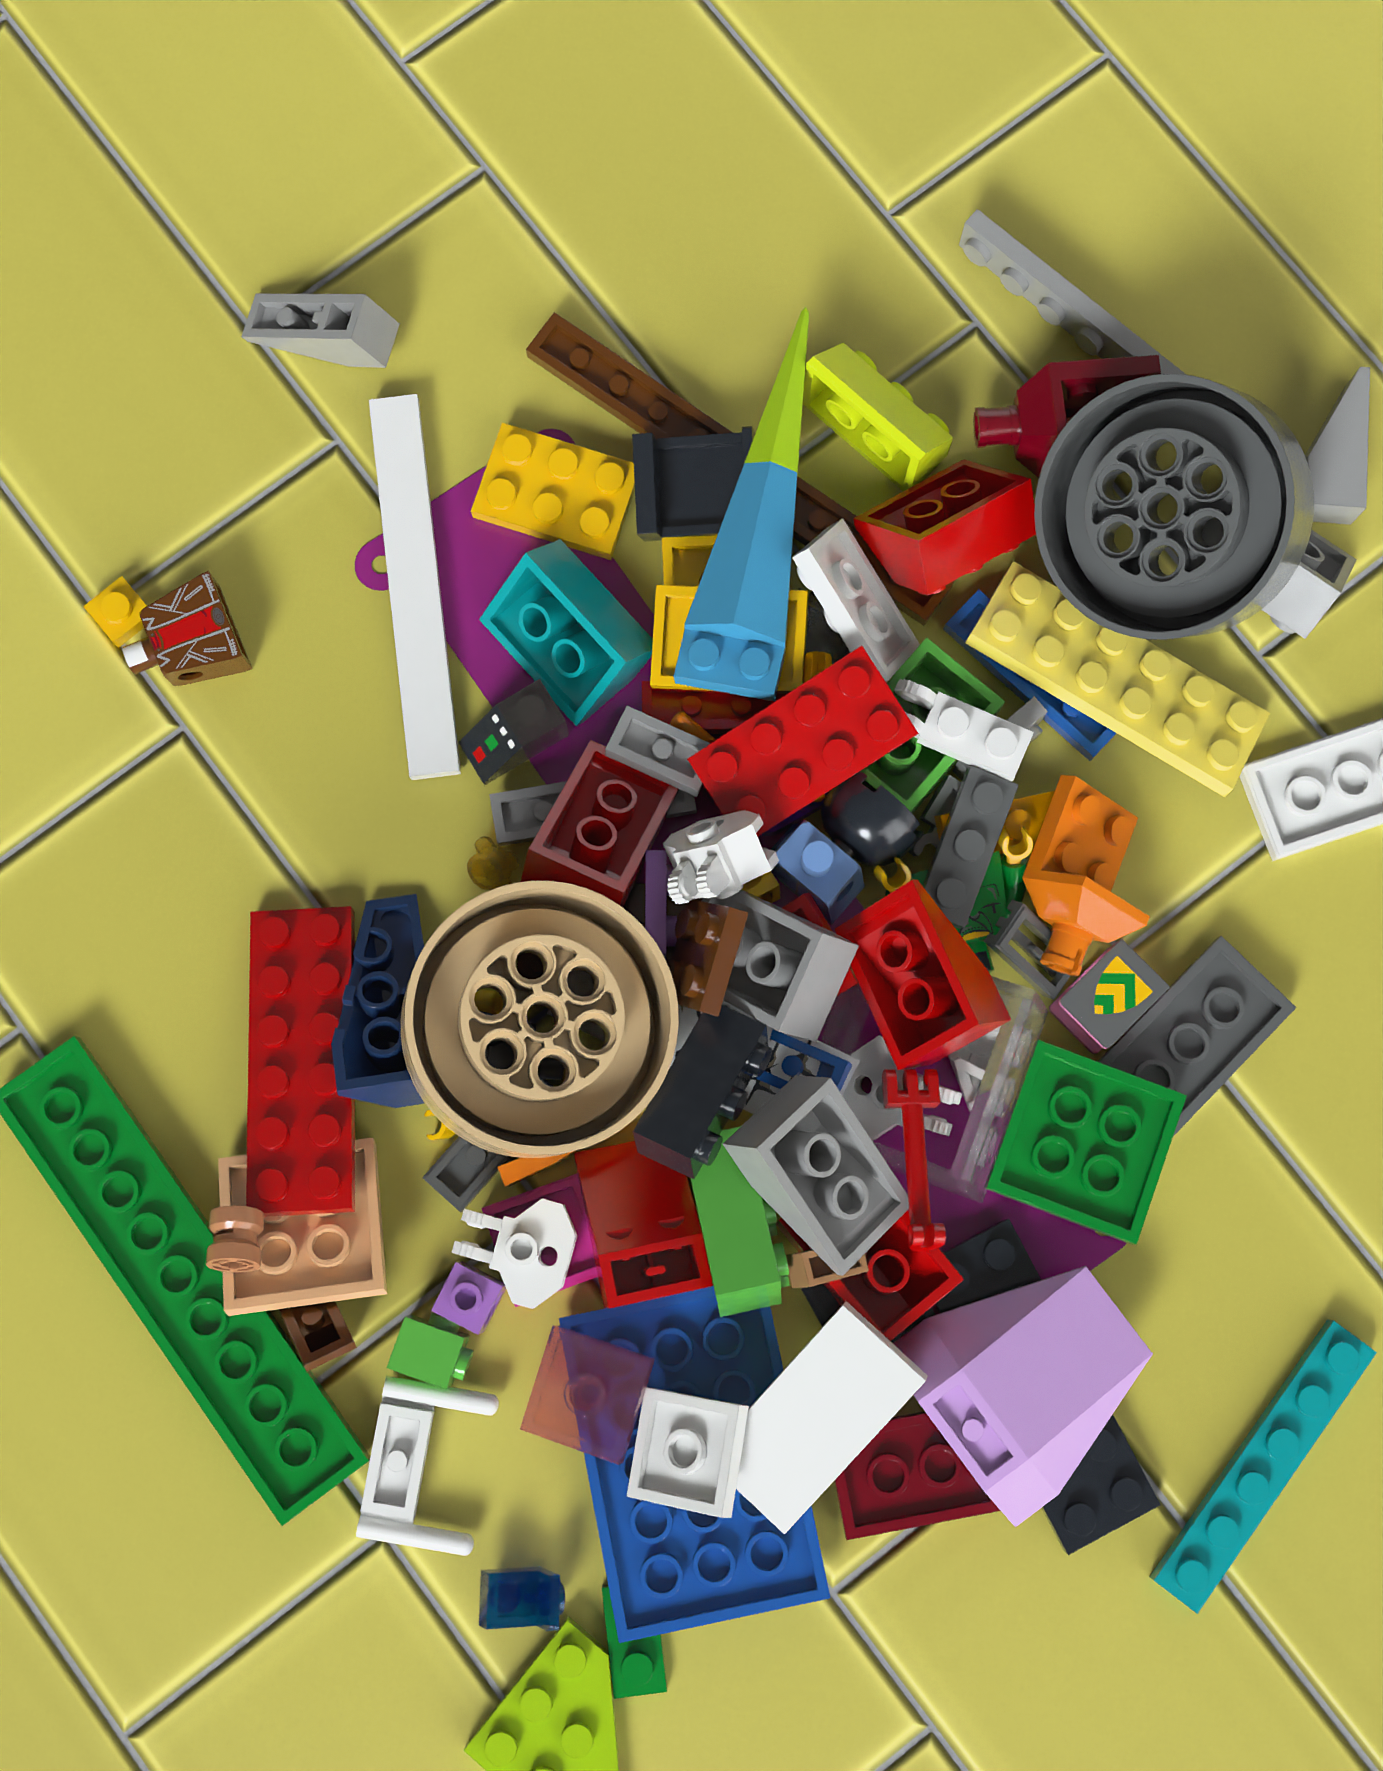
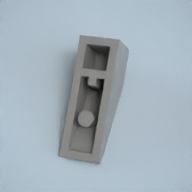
(324, 327)
(1341, 455)

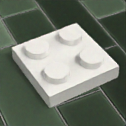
(688, 1452)

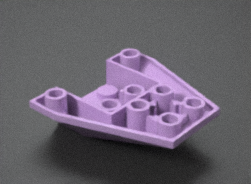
(1026, 1383)

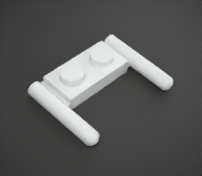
(400, 1459)

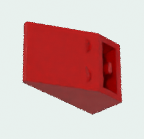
(640, 1226)

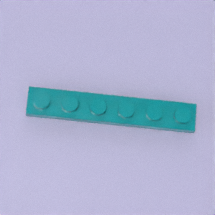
(1262, 1465)

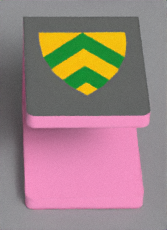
(1108, 997)

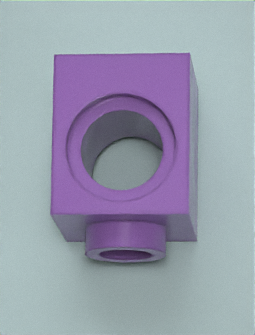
(469, 1297)

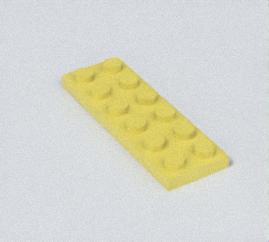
(1119, 680)

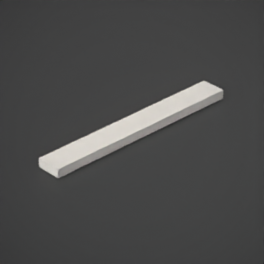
(414, 588)

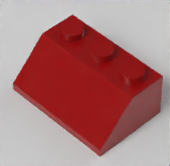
(949, 525)
(898, 1282)

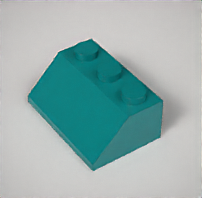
(567, 630)

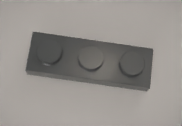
(968, 843)

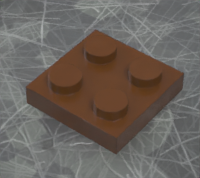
(705, 954)

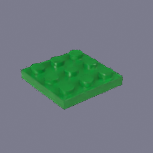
(1085, 1142)

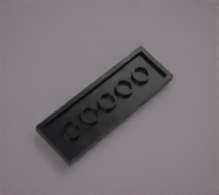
(1108, 1482)

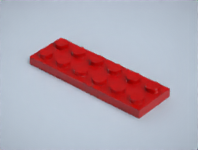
(295, 1119)

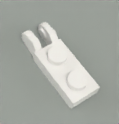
(966, 731)

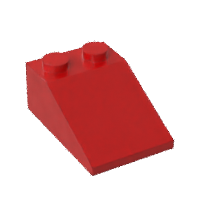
(600, 827)
(921, 978)

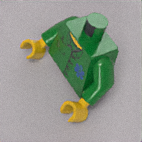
(999, 887)

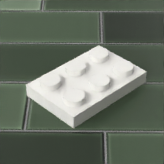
(855, 598)

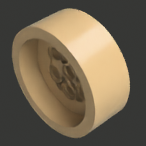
(511, 1107)

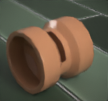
(235, 1239)

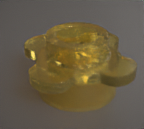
(491, 864)

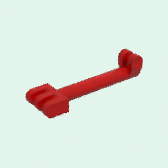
(922, 1233)

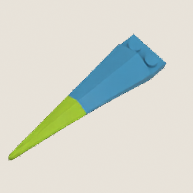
(741, 605)

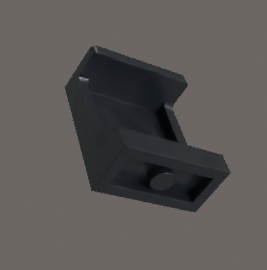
(686, 482)

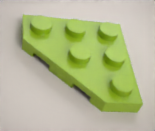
(555, 1712)

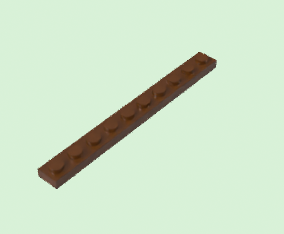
(657, 410)

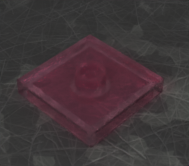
(587, 1394)

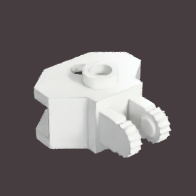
(717, 857)
(869, 1107)
(520, 1248)

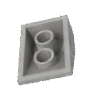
(785, 967)
(819, 1170)

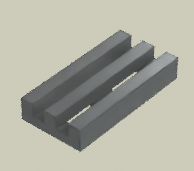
(1009, 931)

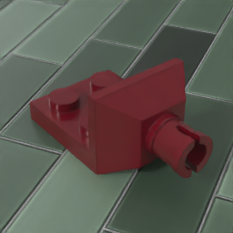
(1051, 401)

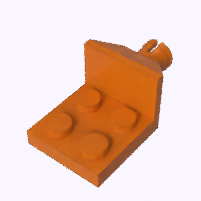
(1075, 871)

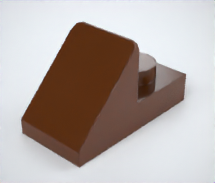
(318, 1333)

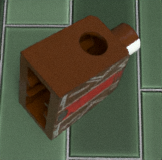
(189, 635)

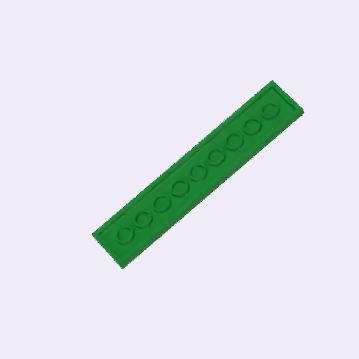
(156, 1252)

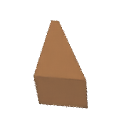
(808, 1269)

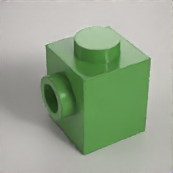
(431, 1350)

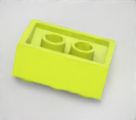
(874, 415)

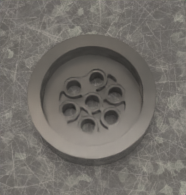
(1261, 504)

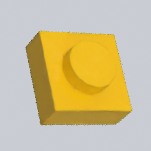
(117, 611)

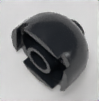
(869, 822)

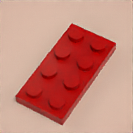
(805, 742)

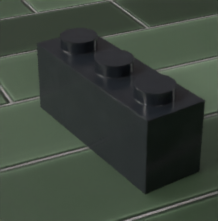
(703, 1091)

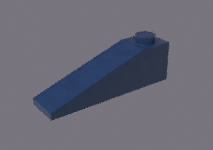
(368, 1036)

